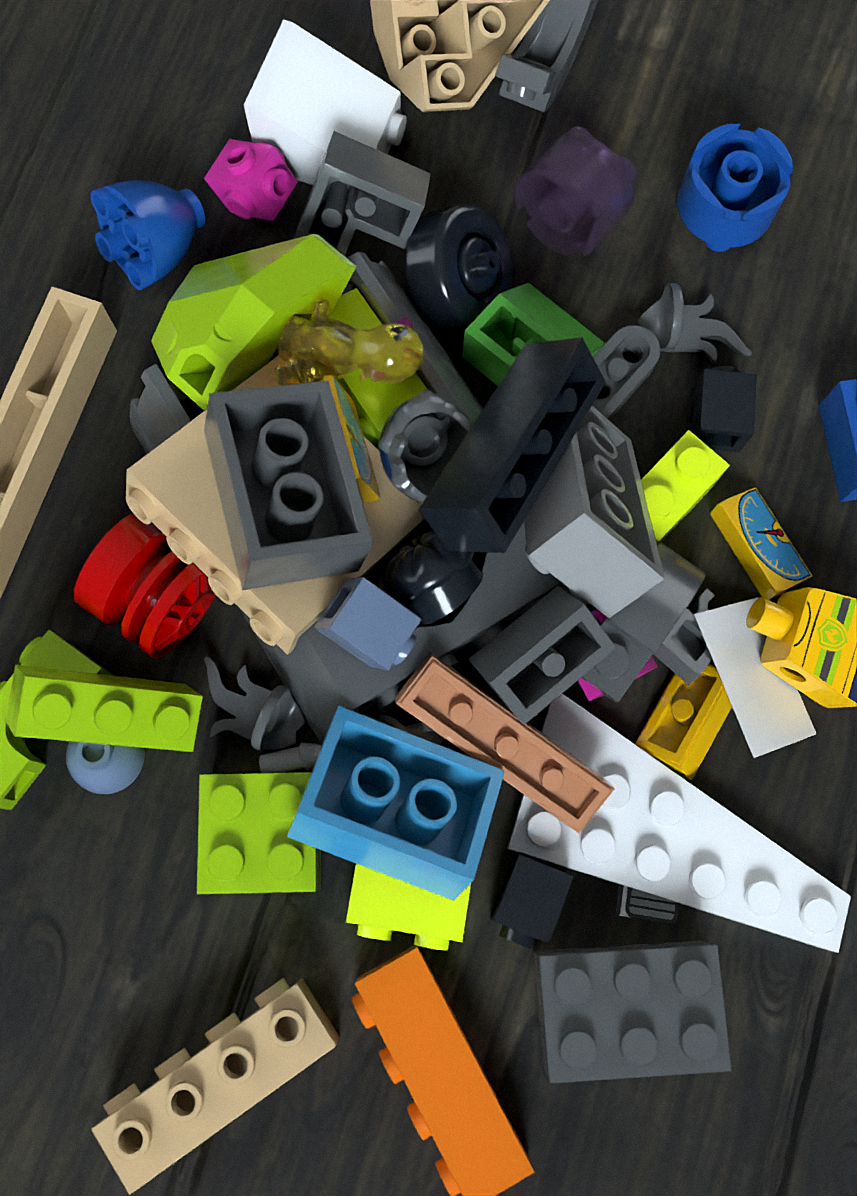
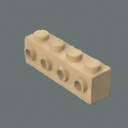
(214, 1085)

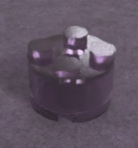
(576, 193)

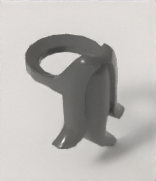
(685, 327)
(261, 715)

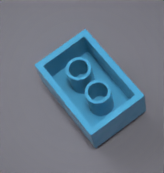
(397, 804)

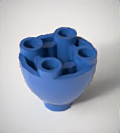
(145, 227)

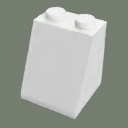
(315, 90)

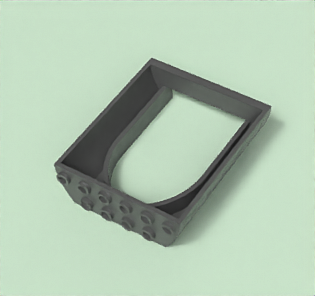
(319, 669)

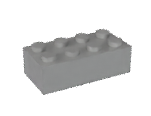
(595, 521)

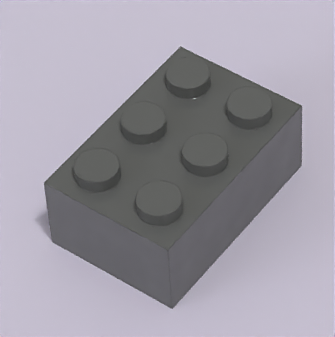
(286, 484)
(630, 1011)

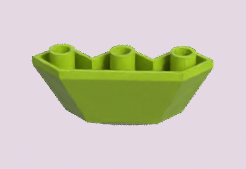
(234, 310)

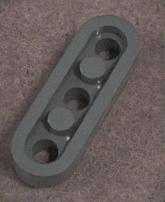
(621, 376)

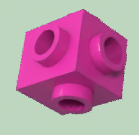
(251, 179)

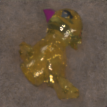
(337, 349)

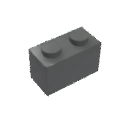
(542, 653)

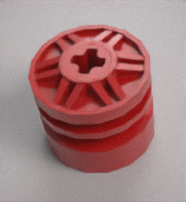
(143, 586)

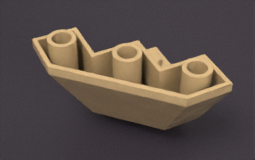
(448, 49)

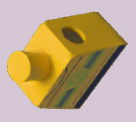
(811, 643)

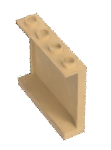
(180, 495)

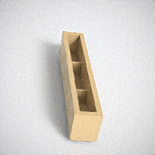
(43, 409)

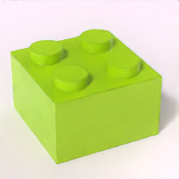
(245, 835)

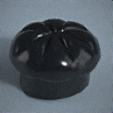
(431, 577)

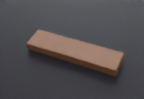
(498, 738)

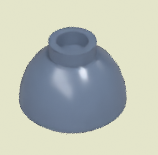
(103, 766)

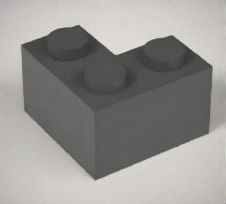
(365, 193)

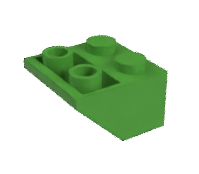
(511, 322)

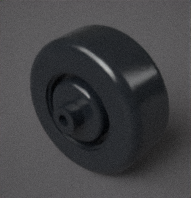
(456, 265)

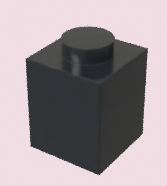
(723, 408)
(530, 901)

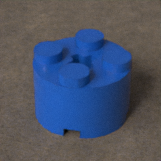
(734, 186)

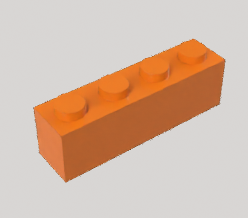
(442, 1075)

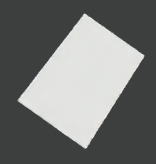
(763, 703)

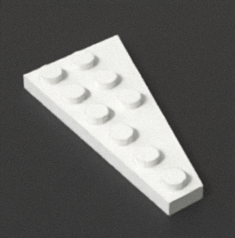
(675, 841)

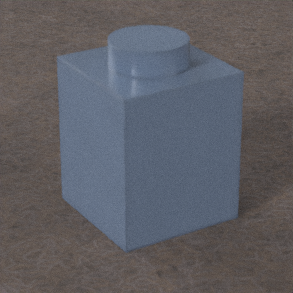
(369, 624)

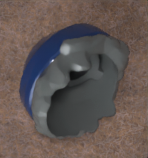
(420, 442)

